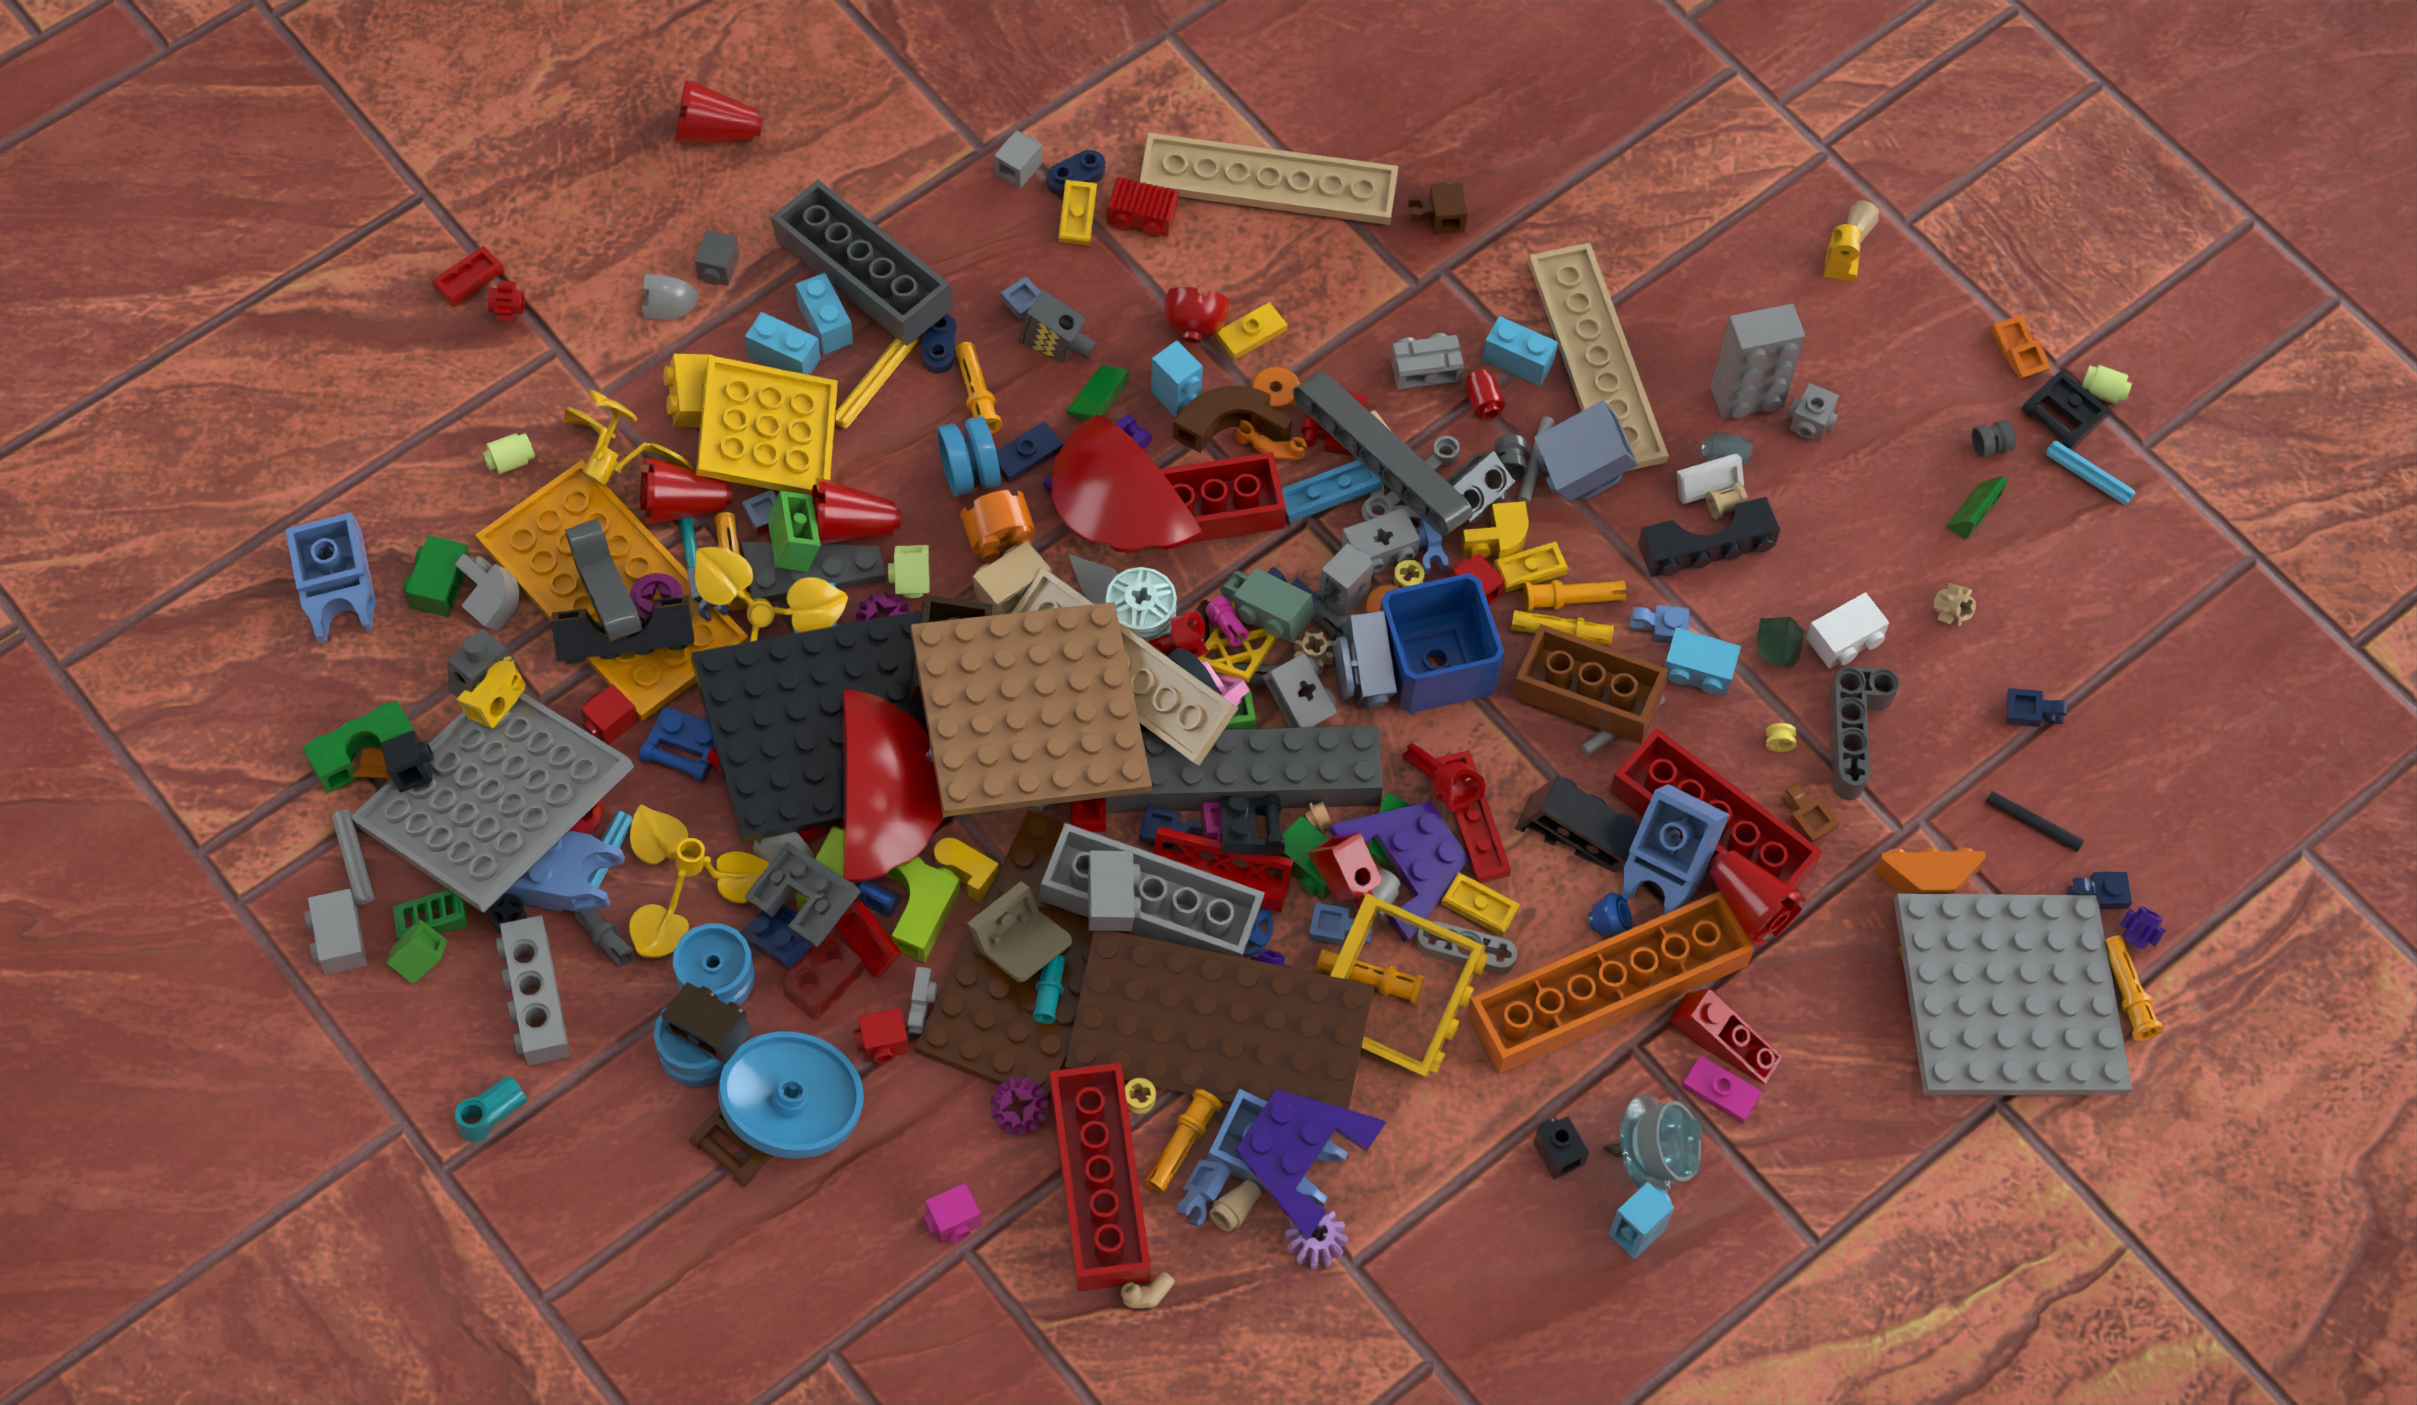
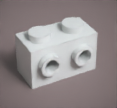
(1848, 631)

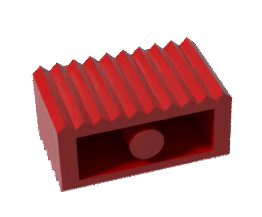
(1142, 207)

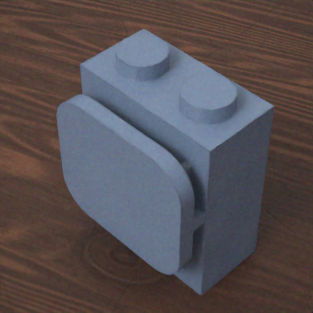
(1585, 453)
(1364, 661)

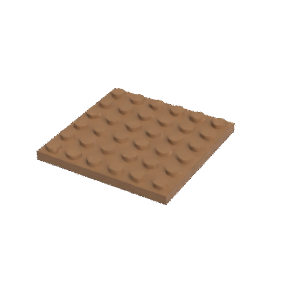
(1029, 709)

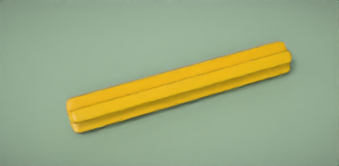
(872, 382)

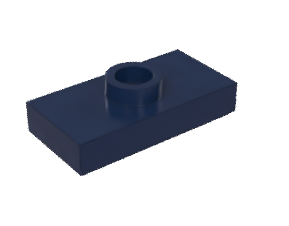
(1028, 451)

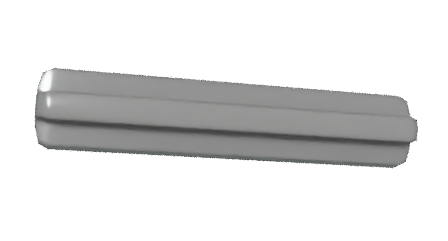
(353, 857)

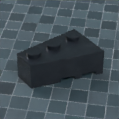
(1580, 822)

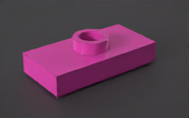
(1721, 1089)

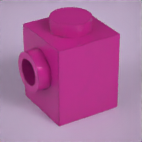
(952, 1214)

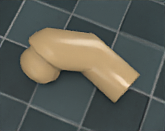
(1147, 1296)

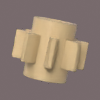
(1954, 604)
(1315, 647)

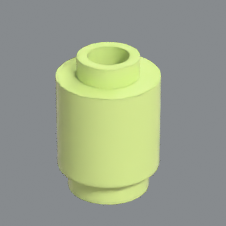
(2106, 384)
(508, 453)

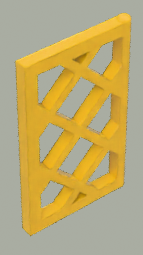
(1225, 664)

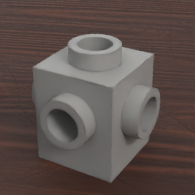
(1814, 413)

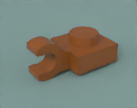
(1810, 817)

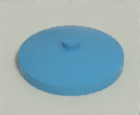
(790, 1095)

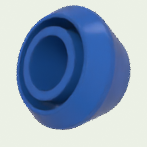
(1610, 915)

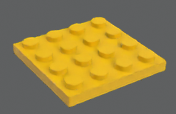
(765, 426)

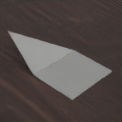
(1092, 578)

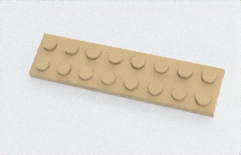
(1271, 178)
(1595, 345)
(1165, 694)

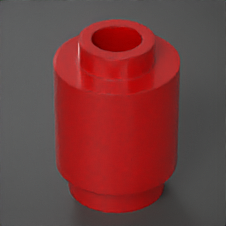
(1484, 394)

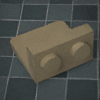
(1018, 934)

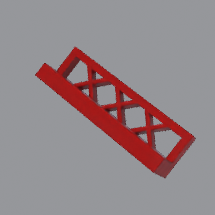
(1254, 876)

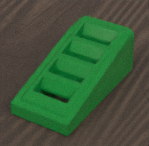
(440, 900)

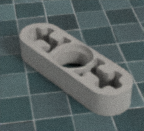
(1453, 955)

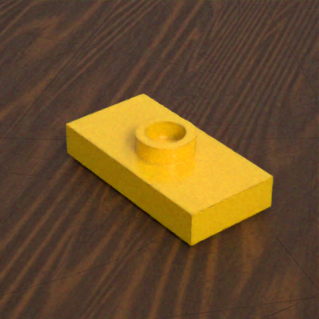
(1077, 212)
(1251, 331)
(1531, 566)
(1480, 904)

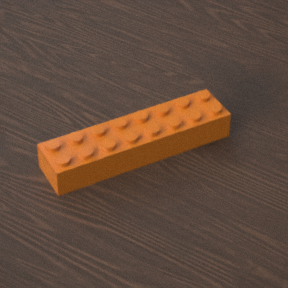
(1609, 982)

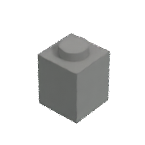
(1018, 159)

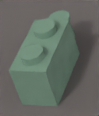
(1269, 603)

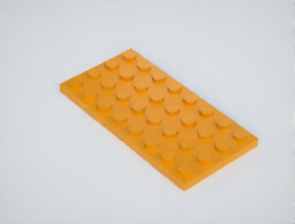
(535, 549)

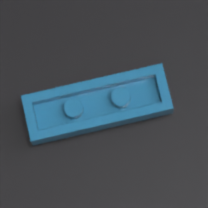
(1329, 490)

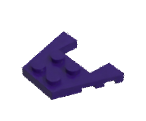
(1418, 849)
(1288, 1141)

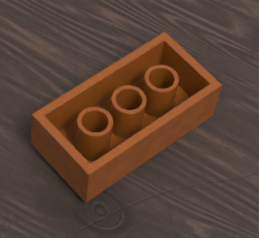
(1590, 683)

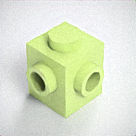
(910, 570)

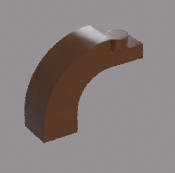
(1225, 409)

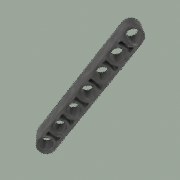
(1382, 453)

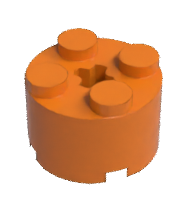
(997, 524)

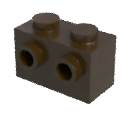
(706, 1022)

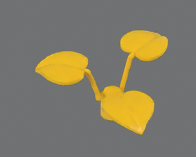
(603, 459)
(724, 574)
(659, 836)

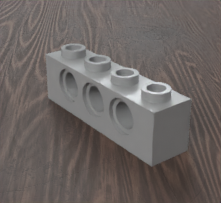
(549, 1040)

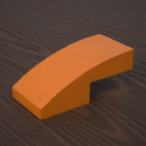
(2018, 347)

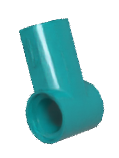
(491, 1107)

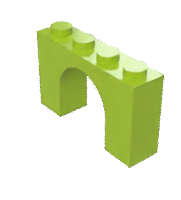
(930, 901)

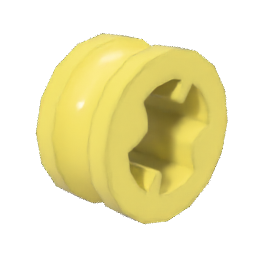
(1408, 566)
(1781, 737)
(1145, 1087)

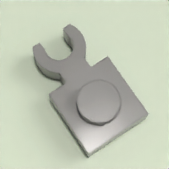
(923, 993)

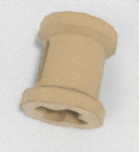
(1725, 500)

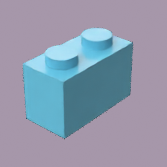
(824, 313)
(782, 345)
(1519, 351)
(1175, 378)
(1701, 661)
(1641, 1219)

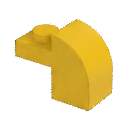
(1505, 535)

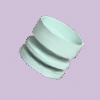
(1143, 601)

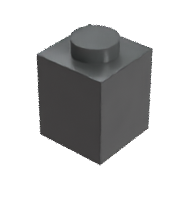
(717, 258)

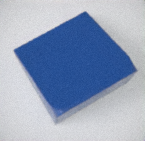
(879, 898)

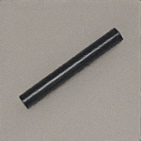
(2034, 821)

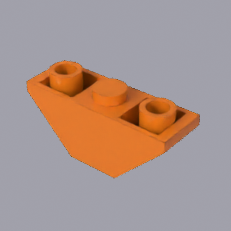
(1929, 870)

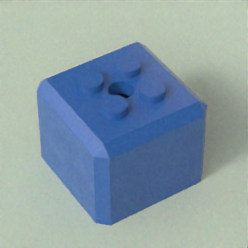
(1447, 621)

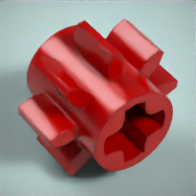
(506, 301)

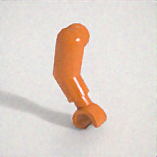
(1282, 450)

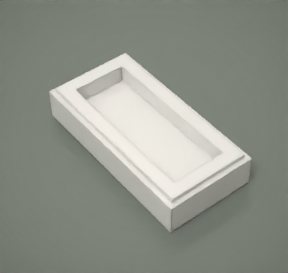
(1708, 476)

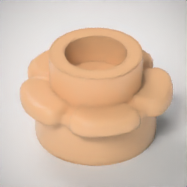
(1319, 817)

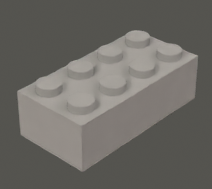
(1757, 361)

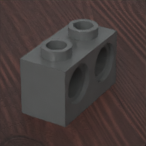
(1471, 482)

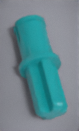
(1049, 990)

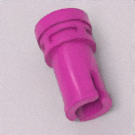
(1224, 616)

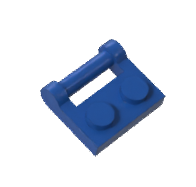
(683, 734)

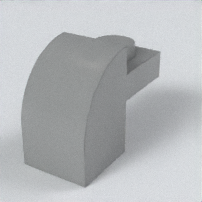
(495, 595)

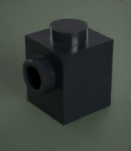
(408, 760)
(1560, 1146)

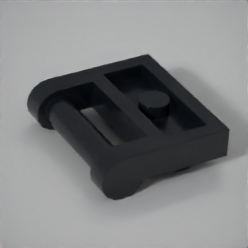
(2072, 403)
(1239, 826)

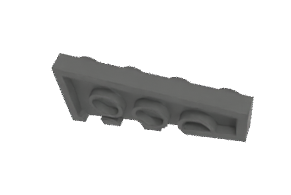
(834, 563)

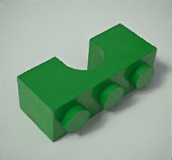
(333, 753)

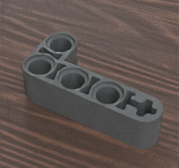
(602, 580)
(1855, 733)

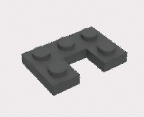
(826, 890)

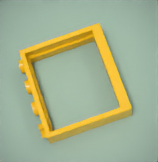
(1460, 996)

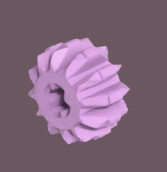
(1314, 1250)

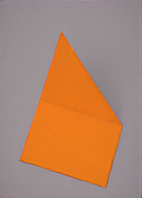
(372, 764)

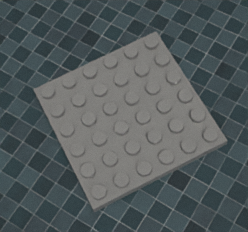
(494, 799)
(2011, 995)

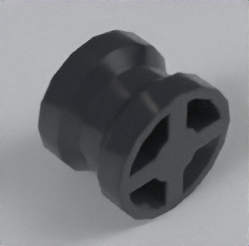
(504, 908)

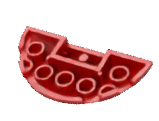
(1116, 493)
(887, 787)

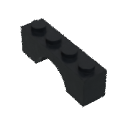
(1671, 548)
(580, 636)

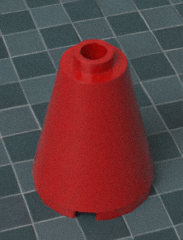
(714, 118)
(678, 493)
(851, 513)
(1755, 896)

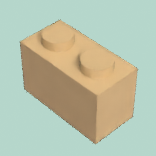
(1008, 578)

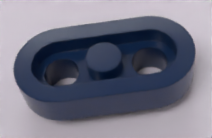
(1076, 170)
(942, 341)

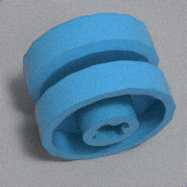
(968, 457)
(717, 959)
(683, 1061)

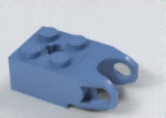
(331, 571)
(1664, 857)
(562, 874)
(1235, 1126)

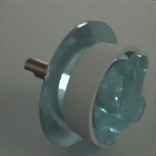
(1658, 1142)

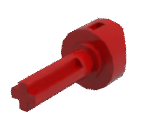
(1183, 635)
(1453, 784)

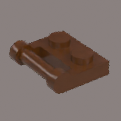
(743, 1172)

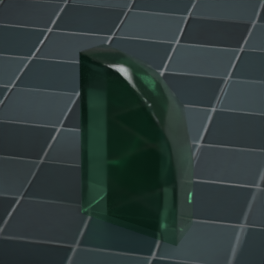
(1780, 641)

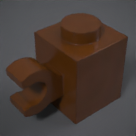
(1444, 208)

